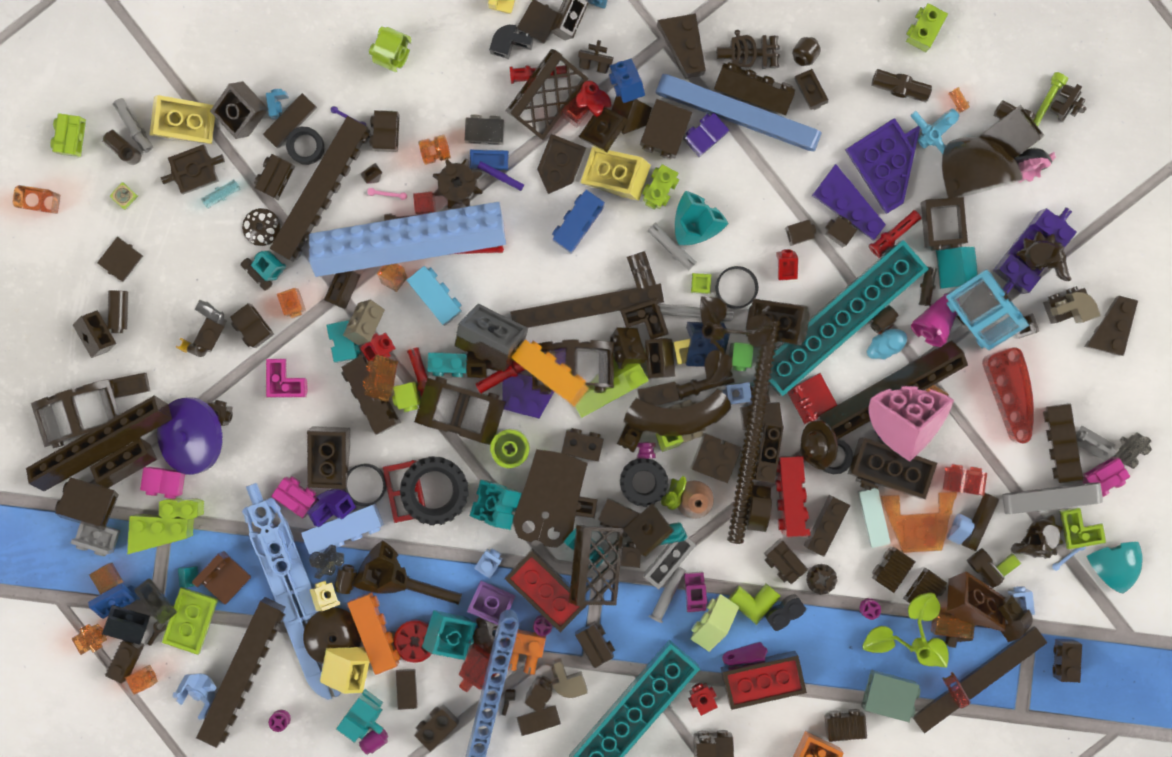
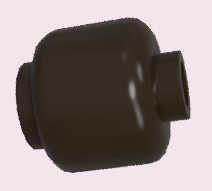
(806, 51)

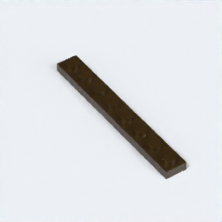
(585, 306)

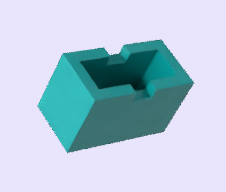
(344, 348)

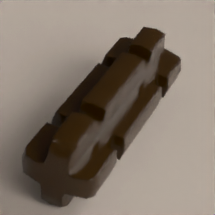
(246, 265)

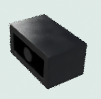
(126, 625)

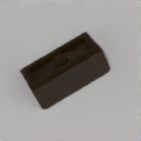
(342, 288)

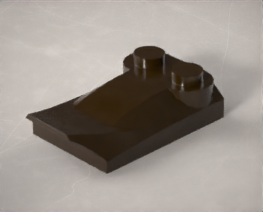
(793, 319)

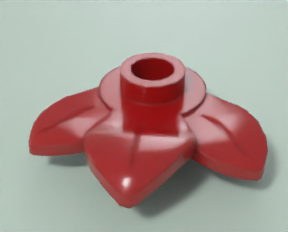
(594, 99)

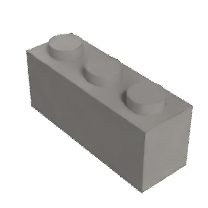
(668, 562)

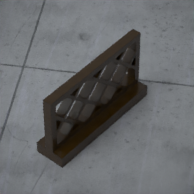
(536, 82)
(580, 565)

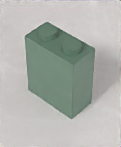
(890, 696)

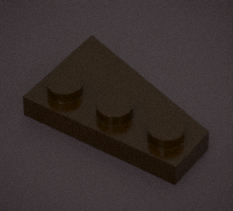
(1115, 328)

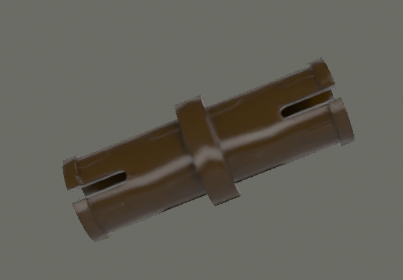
(927, 287)

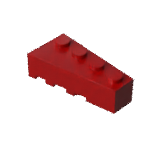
(792, 496)

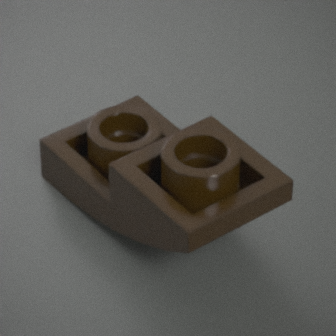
(536, 721)

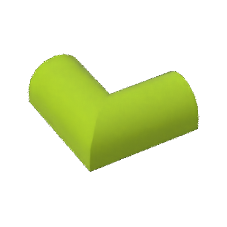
(1078, 535)
(755, 607)

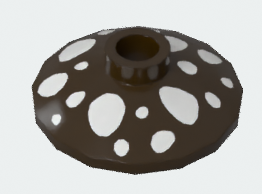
(270, 228)

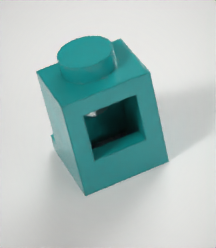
(268, 265)

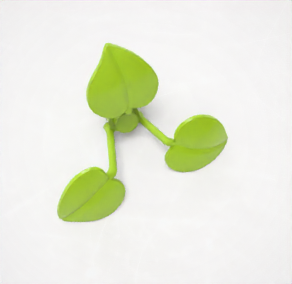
(933, 653)

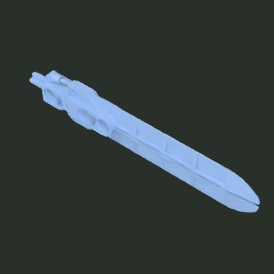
(278, 583)

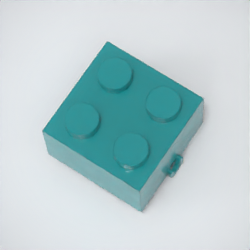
(449, 635)

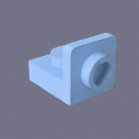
(488, 562)
(1026, 598)

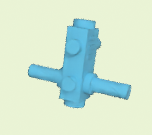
(932, 133)

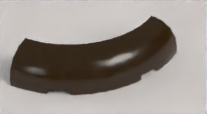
(678, 420)

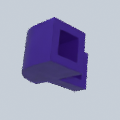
(330, 503)

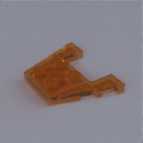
(923, 530)

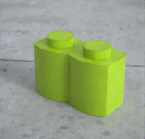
(183, 508)

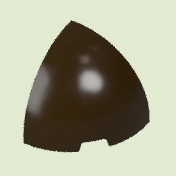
(381, 571)

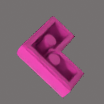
(279, 385)

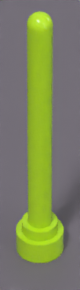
(1058, 81)

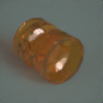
(441, 148)

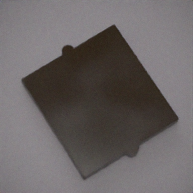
(537, 21)
(120, 259)

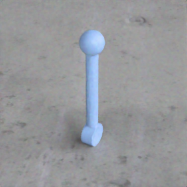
(1056, 566)

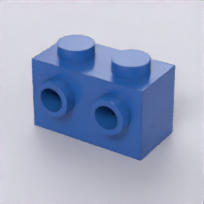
(626, 80)

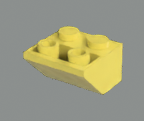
(345, 669)

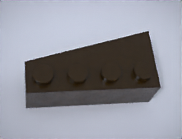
(378, 412)

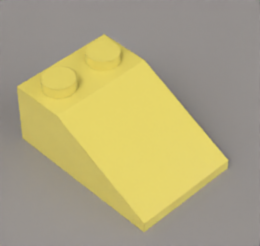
(182, 120)
(616, 173)

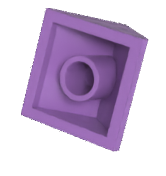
(490, 602)

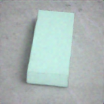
(874, 517)

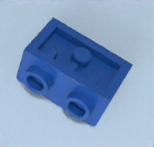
(117, 596)

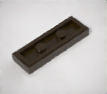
(289, 120)
(981, 520)

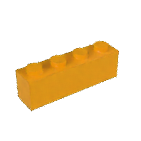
(549, 372)

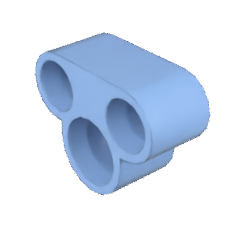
(961, 529)

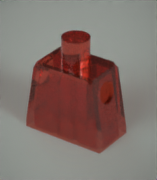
(474, 668)

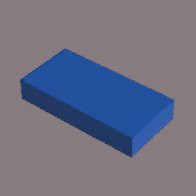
(495, 158)

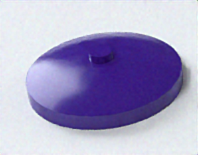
(192, 437)

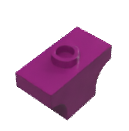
(695, 591)

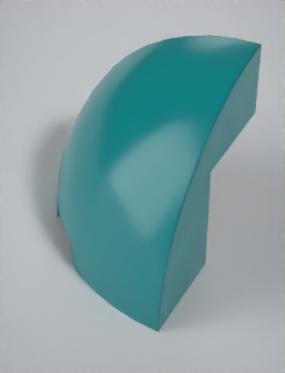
(696, 220)
(1118, 566)

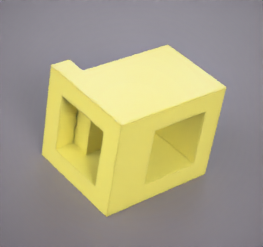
(317, 594)

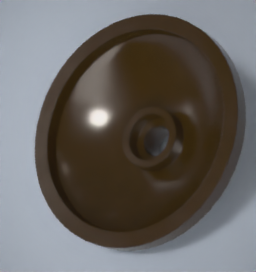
(328, 623)

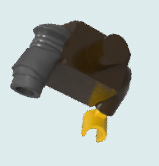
(208, 333)

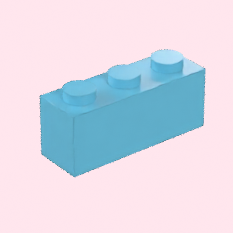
(435, 295)

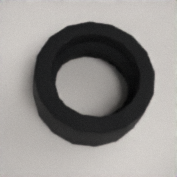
(305, 131)
(847, 461)

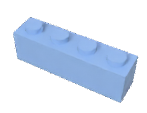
(339, 530)

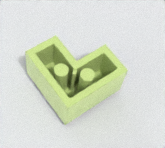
(714, 623)

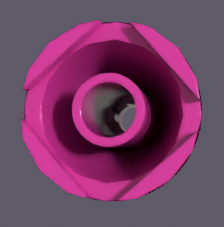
(935, 322)

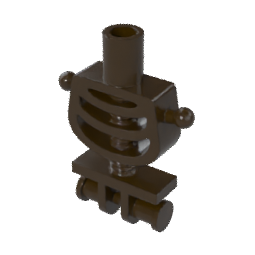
(731, 52)

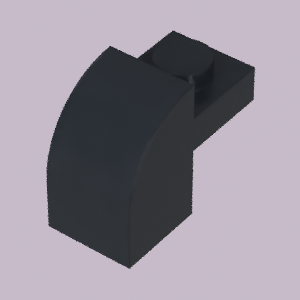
(507, 37)

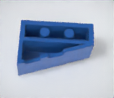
(578, 221)

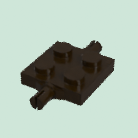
(193, 169)

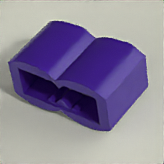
(706, 134)

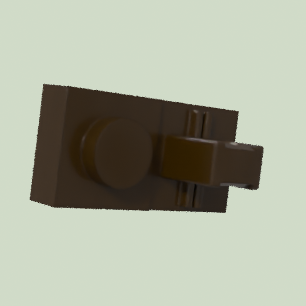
(811, 89)

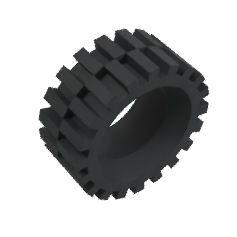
(444, 513)

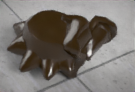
(1045, 253)
(1041, 539)

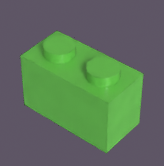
(741, 356)

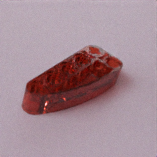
(1017, 386)

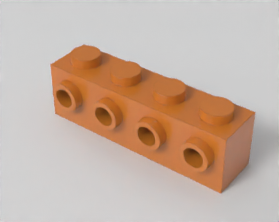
(374, 633)

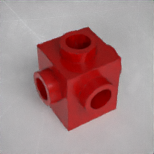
(379, 345)
(704, 704)

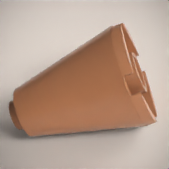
(695, 491)

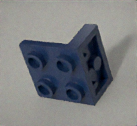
(700, 346)

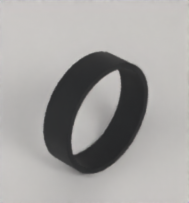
(750, 273)
(383, 479)

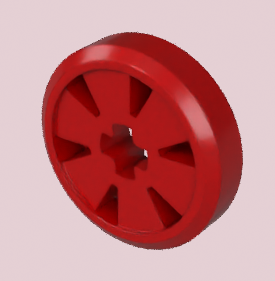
(403, 639)

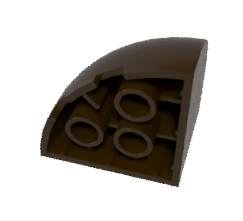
(976, 166)

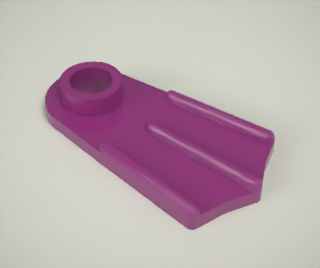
(747, 654)

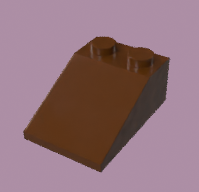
(975, 602)

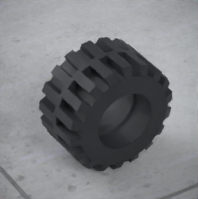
(655, 494)

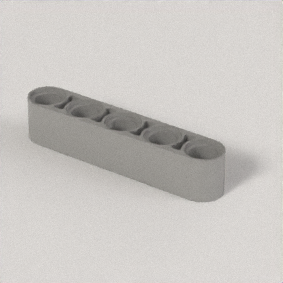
(1052, 498)

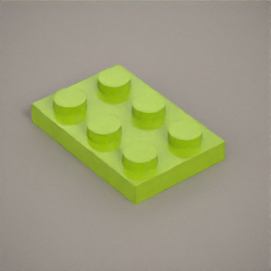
(191, 622)

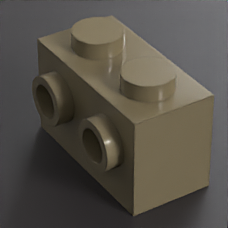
(364, 322)

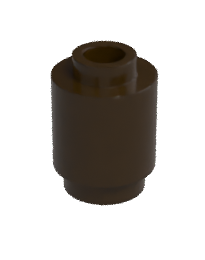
(884, 319)
(345, 579)

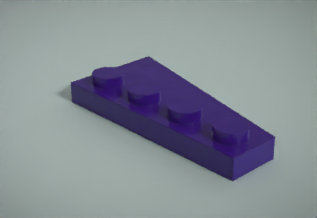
(847, 202)

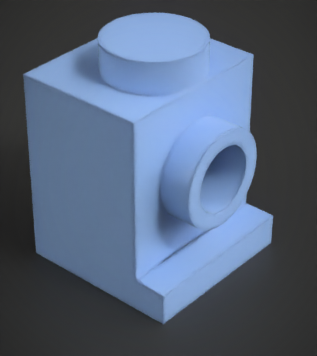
(744, 392)

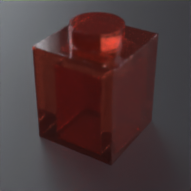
(424, 203)

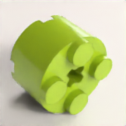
(390, 48)
(500, 453)

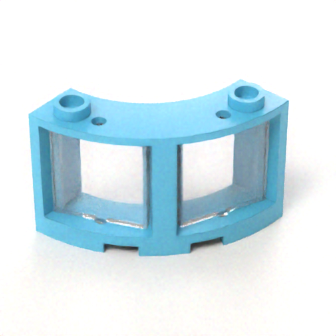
(982, 312)

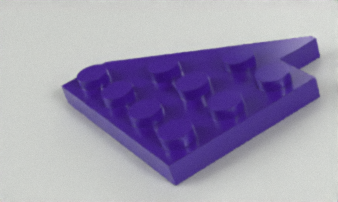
(886, 162)

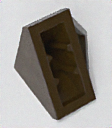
(634, 111)

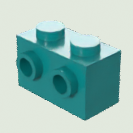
(447, 363)

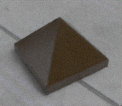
(372, 174)

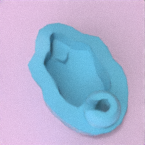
(887, 344)

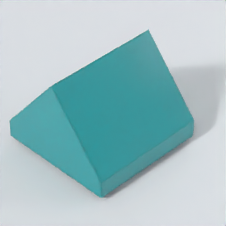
(187, 575)

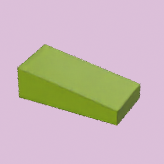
(1008, 564)

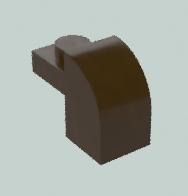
(759, 509)
(1016, 619)

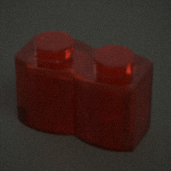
(965, 481)

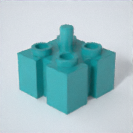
(495, 504)
(361, 717)

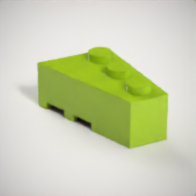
(152, 531)

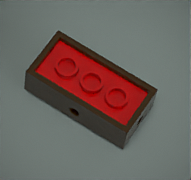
(544, 589)
(763, 681)

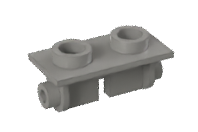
(1095, 443)

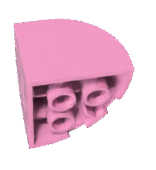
(908, 418)

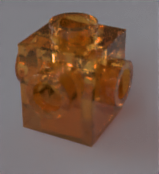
(89, 638)

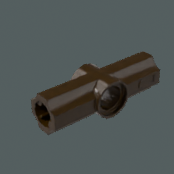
(901, 85)

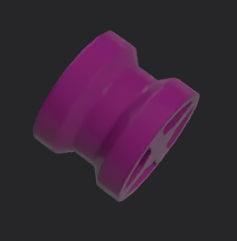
(646, 450)
(872, 612)
(542, 629)
(276, 723)

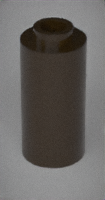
(117, 311)

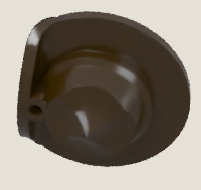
(819, 445)

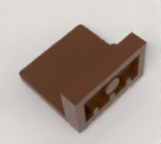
(222, 577)

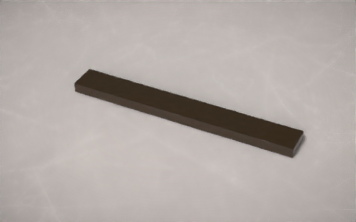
(981, 678)

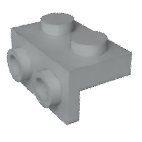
(95, 539)

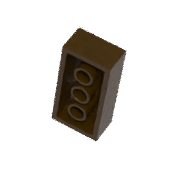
(887, 468)

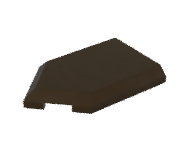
(560, 163)

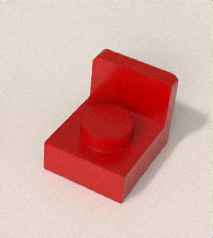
(787, 265)

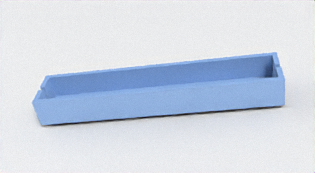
(406, 239)

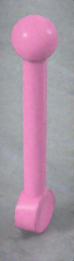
(371, 192)

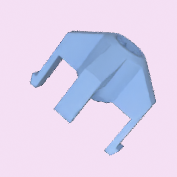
(199, 688)

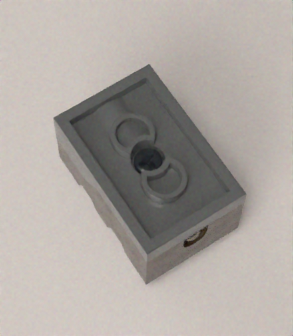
(490, 336)

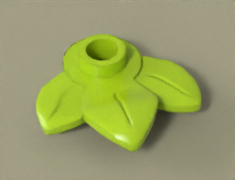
(673, 497)

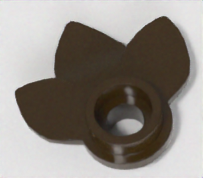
(485, 634)

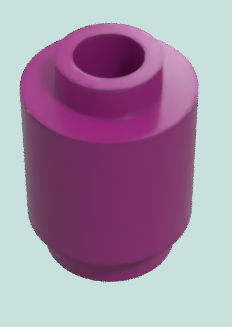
(373, 741)

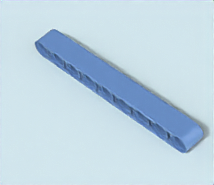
(738, 112)
(493, 684)

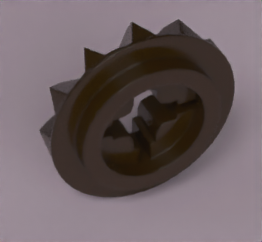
(813, 576)

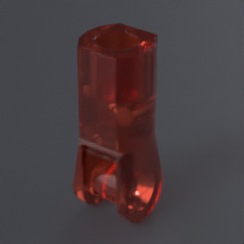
(957, 691)

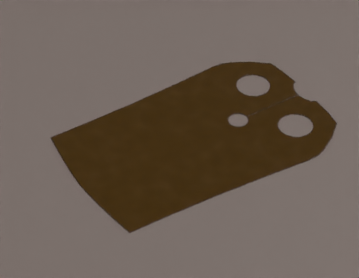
(553, 488)

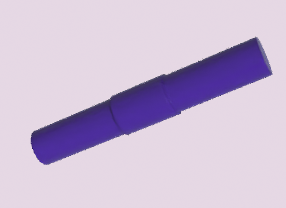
(500, 176)

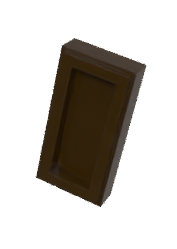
(130, 385)
(406, 689)

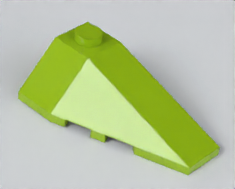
(624, 381)

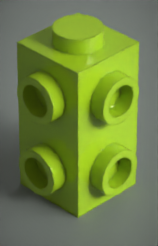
(657, 193)

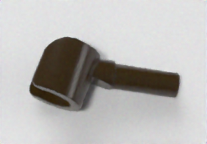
(156, 632)
(952, 641)
(509, 696)

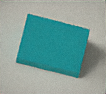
(956, 266)

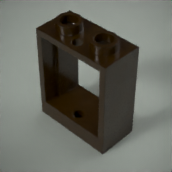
(926, 207)

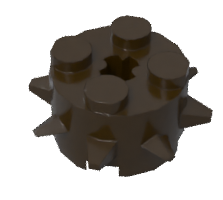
(455, 172)

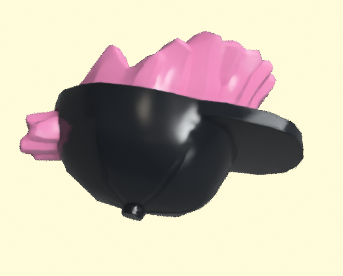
(1033, 161)

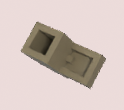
(1080, 304)
(567, 686)

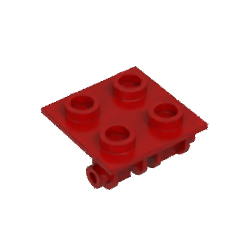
(812, 398)

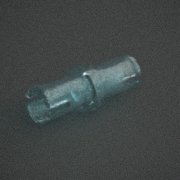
(220, 193)

